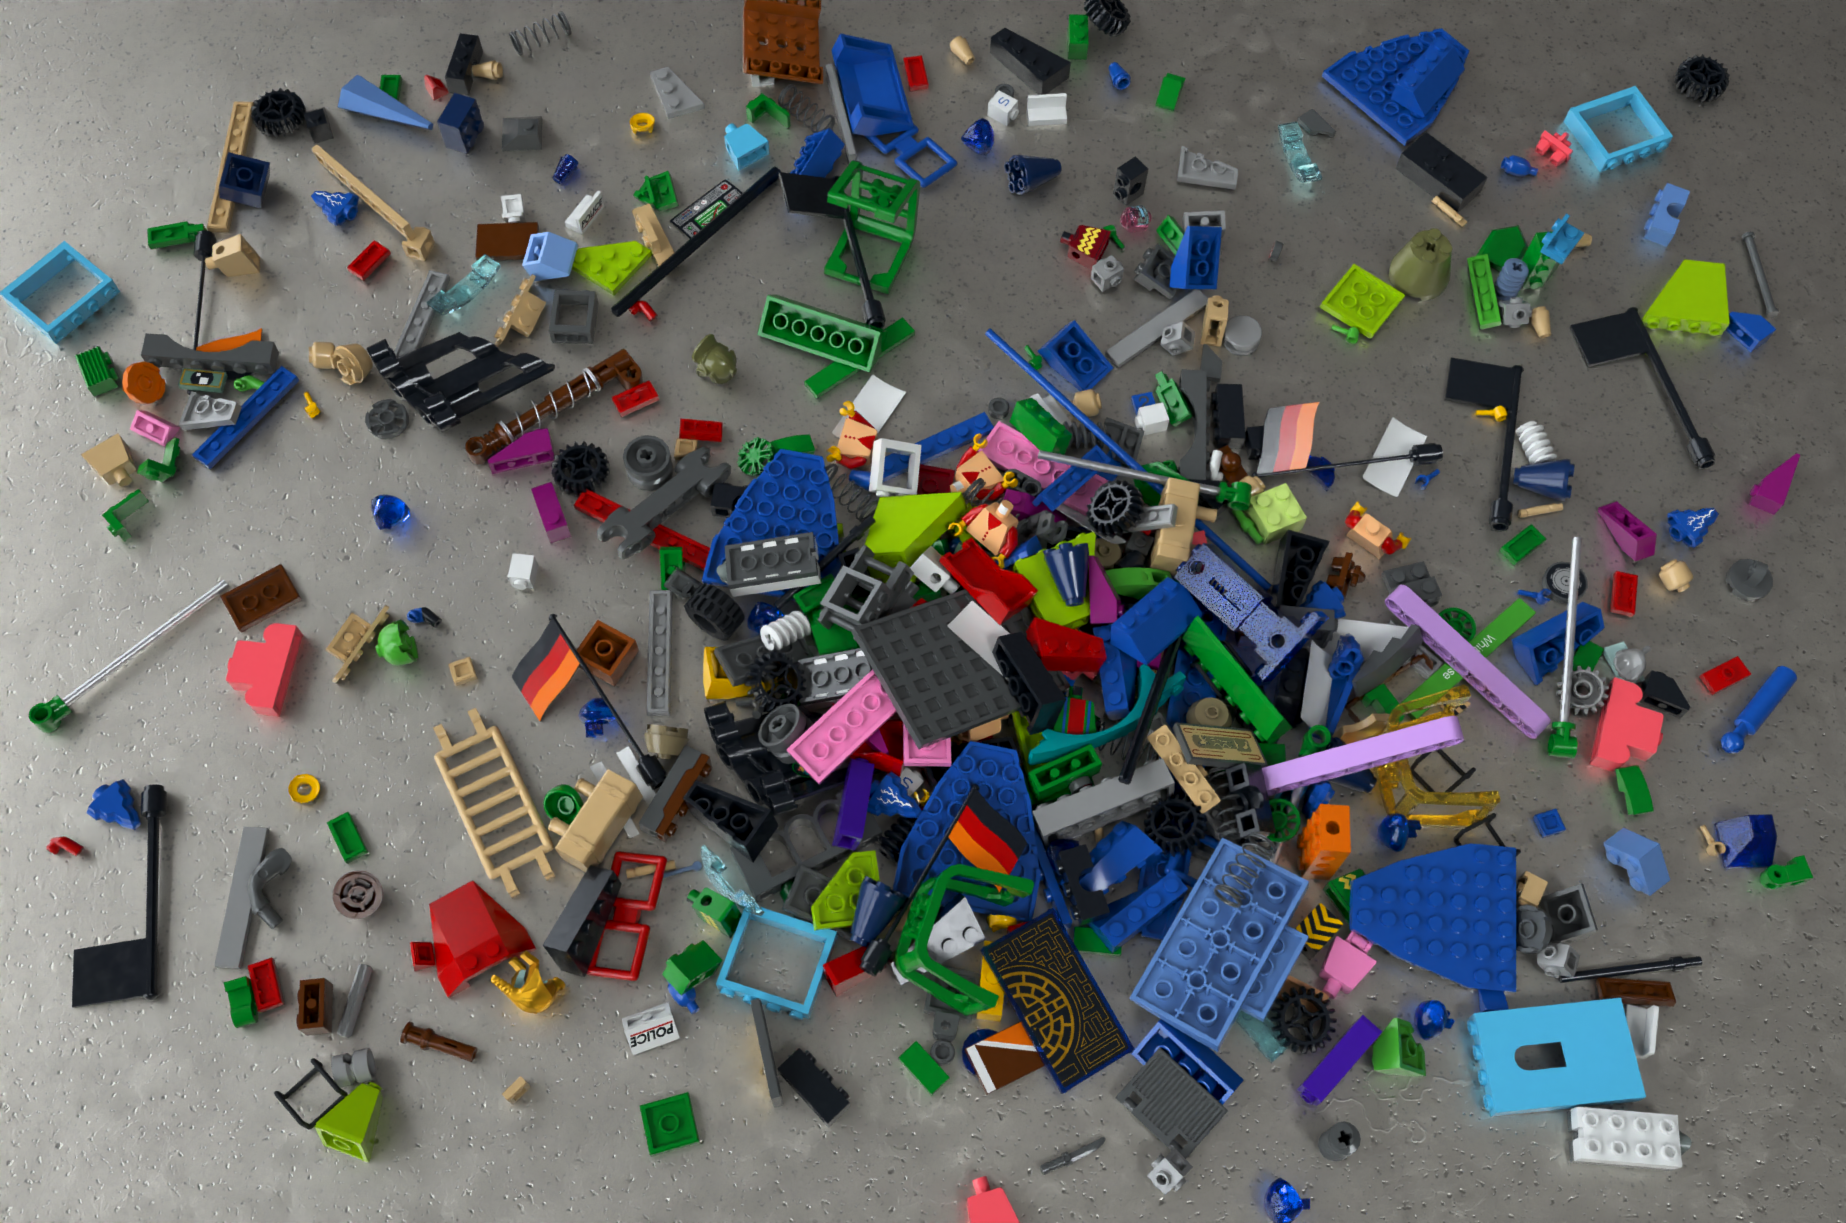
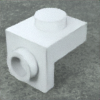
(512, 208)

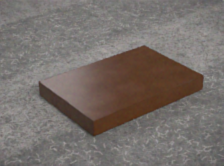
(504, 240)
(260, 598)

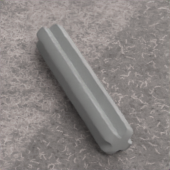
(354, 1000)

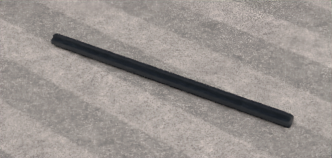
(695, 242)
(1149, 711)

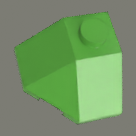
(1397, 1051)

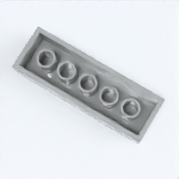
(1103, 803)

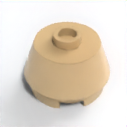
(351, 362)

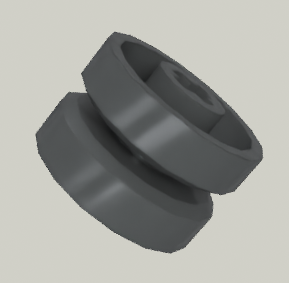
(648, 462)
(782, 729)

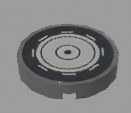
(1557, 580)

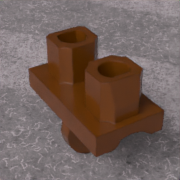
(1347, 573)

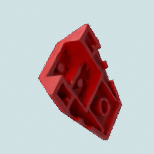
(473, 936)

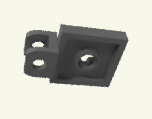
(1044, 528)
(944, 1014)

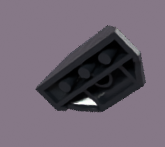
(1291, 688)

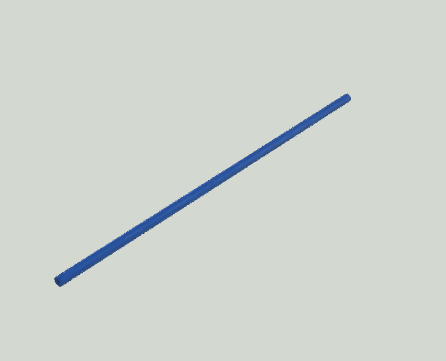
(1123, 455)

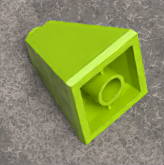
(353, 1122)

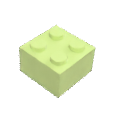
(1275, 513)

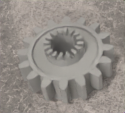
(1594, 686)

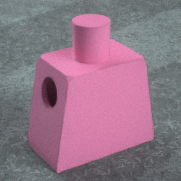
(1344, 967)

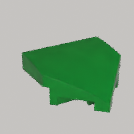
(658, 192)

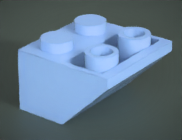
(549, 256)

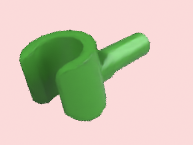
(1352, 333)

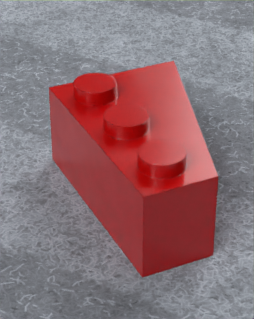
(1065, 648)

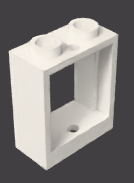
(877, 468)

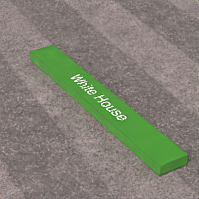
(1485, 642)

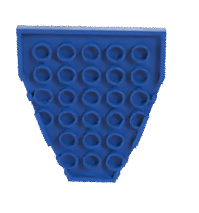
(1371, 77)
(783, 501)
(1003, 787)
(1445, 913)

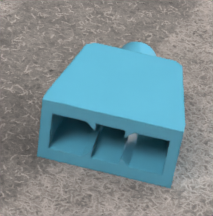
(745, 145)

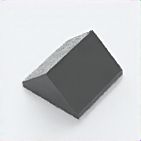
(1570, 913)

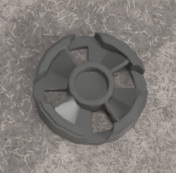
(386, 419)

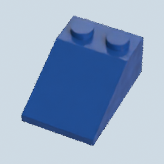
(1197, 259)
(1075, 357)

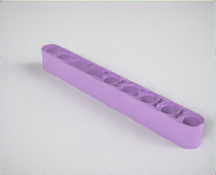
(1468, 662)
(1363, 755)

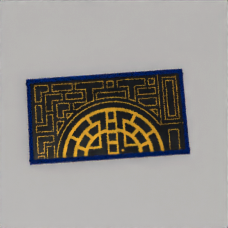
(1057, 1000)

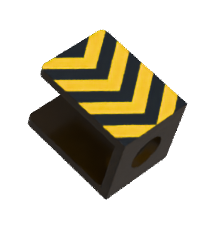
(1320, 927)

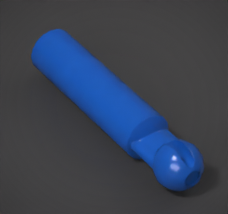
(1759, 708)

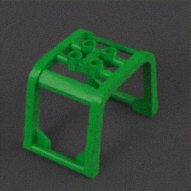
(883, 210)
(920, 924)

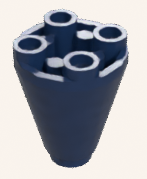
(1030, 172)
(1546, 478)
(1069, 571)
(1357, 781)
(874, 910)

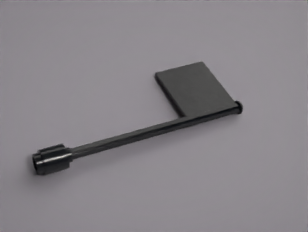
(809, 197)
(1626, 337)
(1490, 387)
(126, 967)

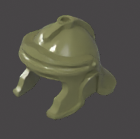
(714, 360)

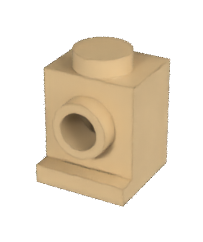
(421, 245)
(1529, 889)

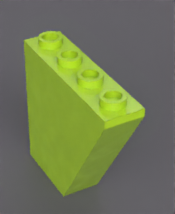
(1692, 300)
(911, 525)
(1048, 602)

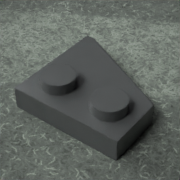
(1125, 436)

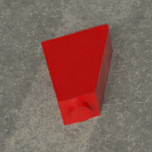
(844, 971)

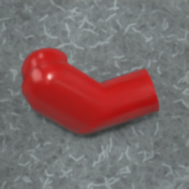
(645, 308)
(65, 843)

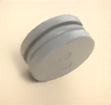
(1242, 335)

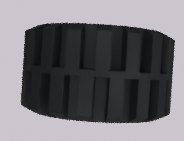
(714, 612)

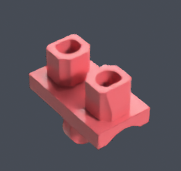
(1556, 144)

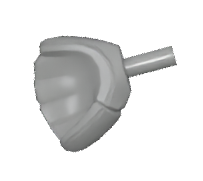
(1631, 663)

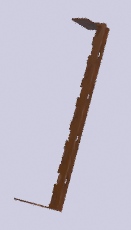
(1428, 662)

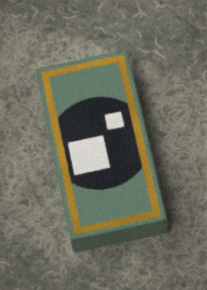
(202, 380)

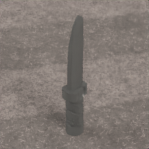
(1068, 1159)

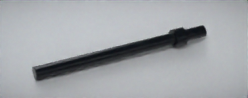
(856, 534)
(1674, 963)

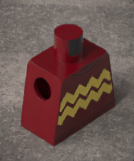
(1086, 245)

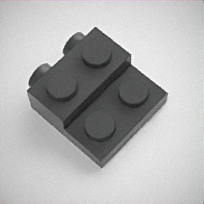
(1156, 270)
(1417, 579)

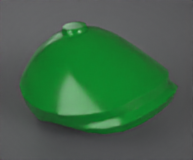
(562, 803)

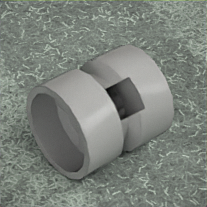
(349, 1068)

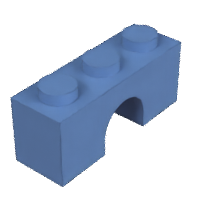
(1661, 225)

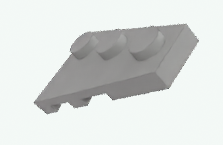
(674, 93)
(1201, 171)
(208, 412)

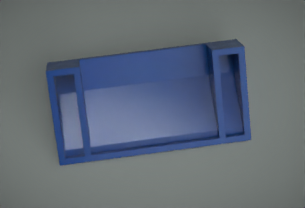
(871, 86)

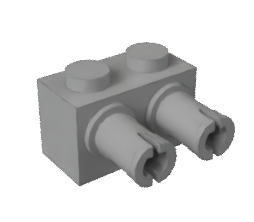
(1205, 218)

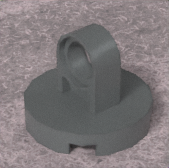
(1749, 579)
(1533, 929)

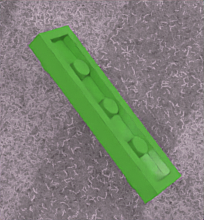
(1484, 291)

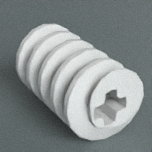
(1532, 442)
(785, 630)

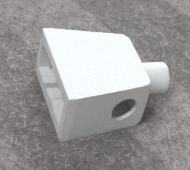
(927, 570)

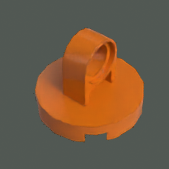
(143, 383)

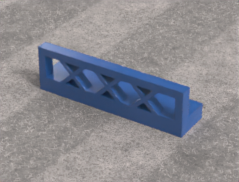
(1070, 481)
(1338, 697)

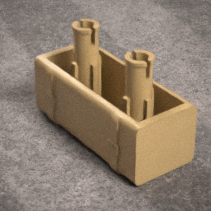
(1175, 543)
(598, 820)

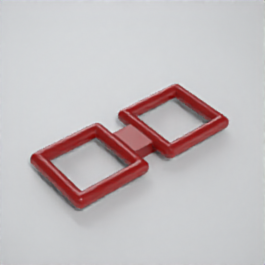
(628, 915)

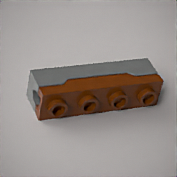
(668, 804)

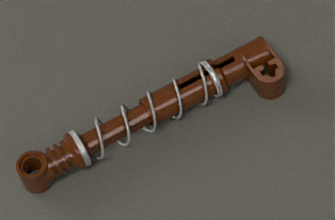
(555, 402)

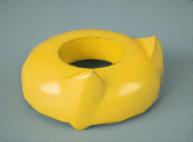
(640, 118)
(302, 779)
(1000, 921)

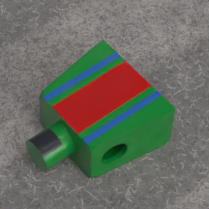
(1076, 715)

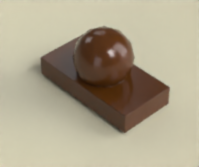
(1231, 466)

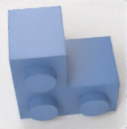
(1641, 859)

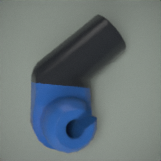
(424, 615)

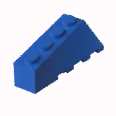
(819, 154)
(1544, 645)
(1117, 677)
(1117, 855)
(1137, 911)

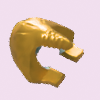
(534, 994)

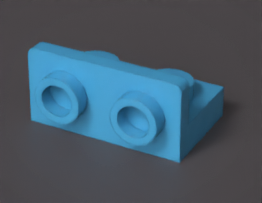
(1561, 241)

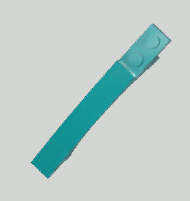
(1060, 744)

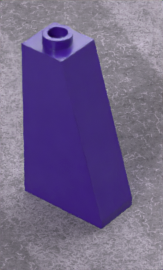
(854, 804)
(1339, 1061)

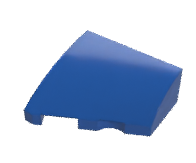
(1022, 551)

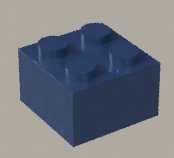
(460, 123)
(244, 180)

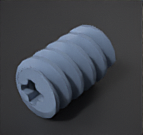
(1511, 279)

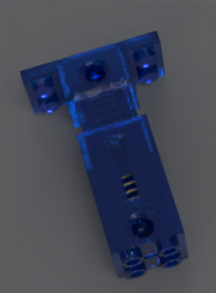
(1247, 609)

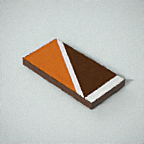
(1003, 1058)

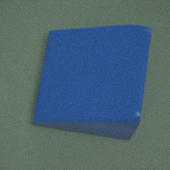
(1492, 1000)

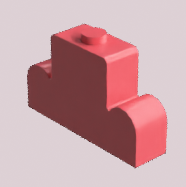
(265, 668)
(1625, 727)

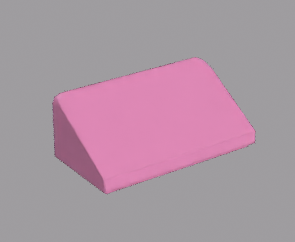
(153, 427)

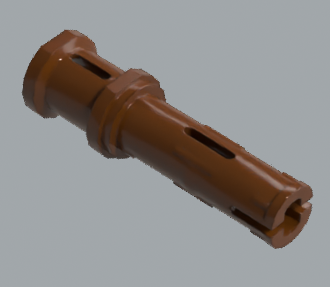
(428, 1039)

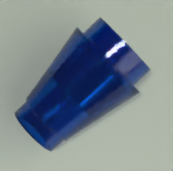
(565, 168)

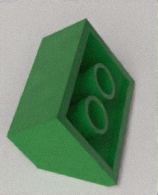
(1539, 265)

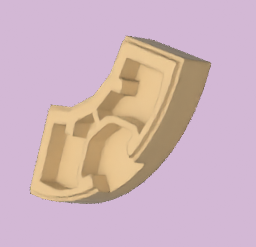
(1362, 729)

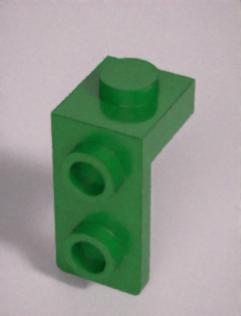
(763, 105)
(161, 471)
(121, 511)

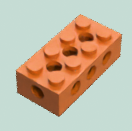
(1324, 842)

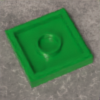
(669, 1124)

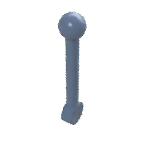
(697, 866)

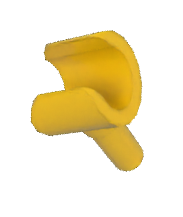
(312, 409)
(1499, 413)

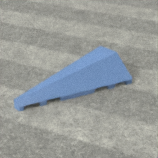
(367, 99)

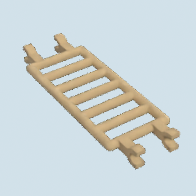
(467, 813)

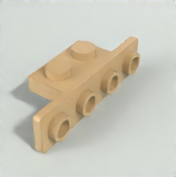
(652, 233)
(523, 314)
(350, 639)
(1189, 776)

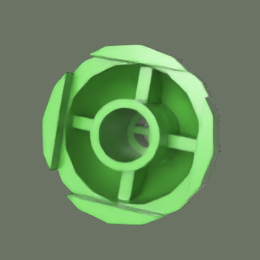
(396, 644)

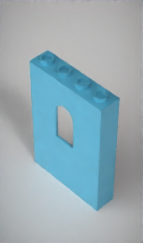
(1595, 1049)

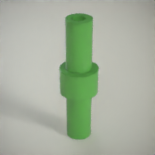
(1248, 526)

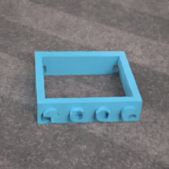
(1576, 122)
(45, 270)
(771, 1001)

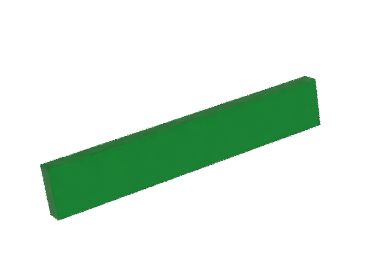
(837, 372)

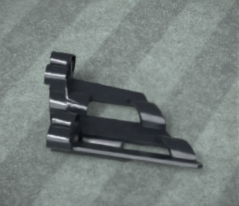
(456, 393)
(763, 774)

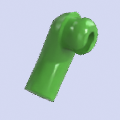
(247, 383)

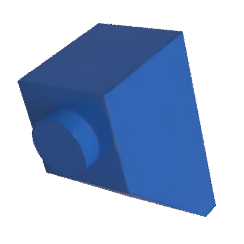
(1749, 329)

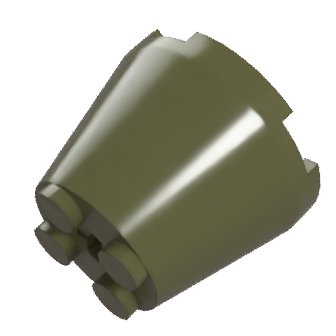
(1422, 265)

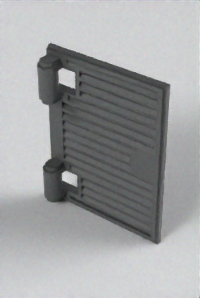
(1172, 1103)

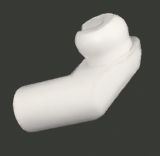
(1214, 466)

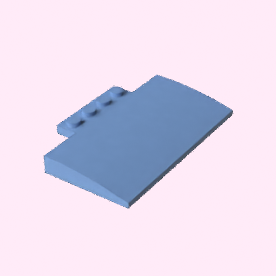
(1224, 955)

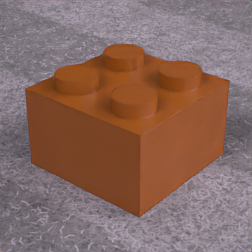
(607, 652)

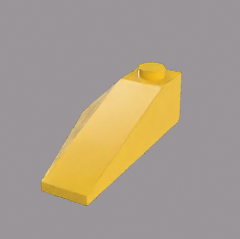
(716, 681)

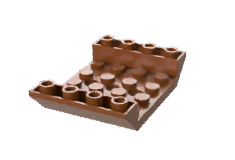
(783, 23)

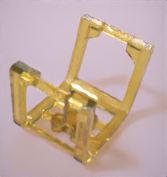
(1391, 774)

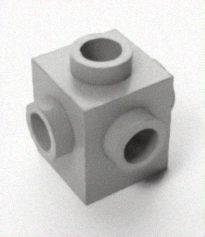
(1107, 273)
(1514, 312)
(1178, 338)
(1558, 959)
(1169, 1171)

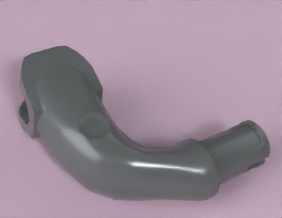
(275, 863)

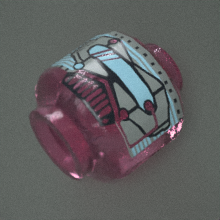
(1135, 218)

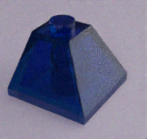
(1748, 841)

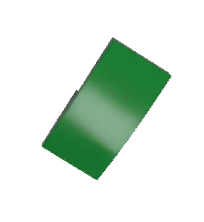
(796, 443)
(1636, 791)

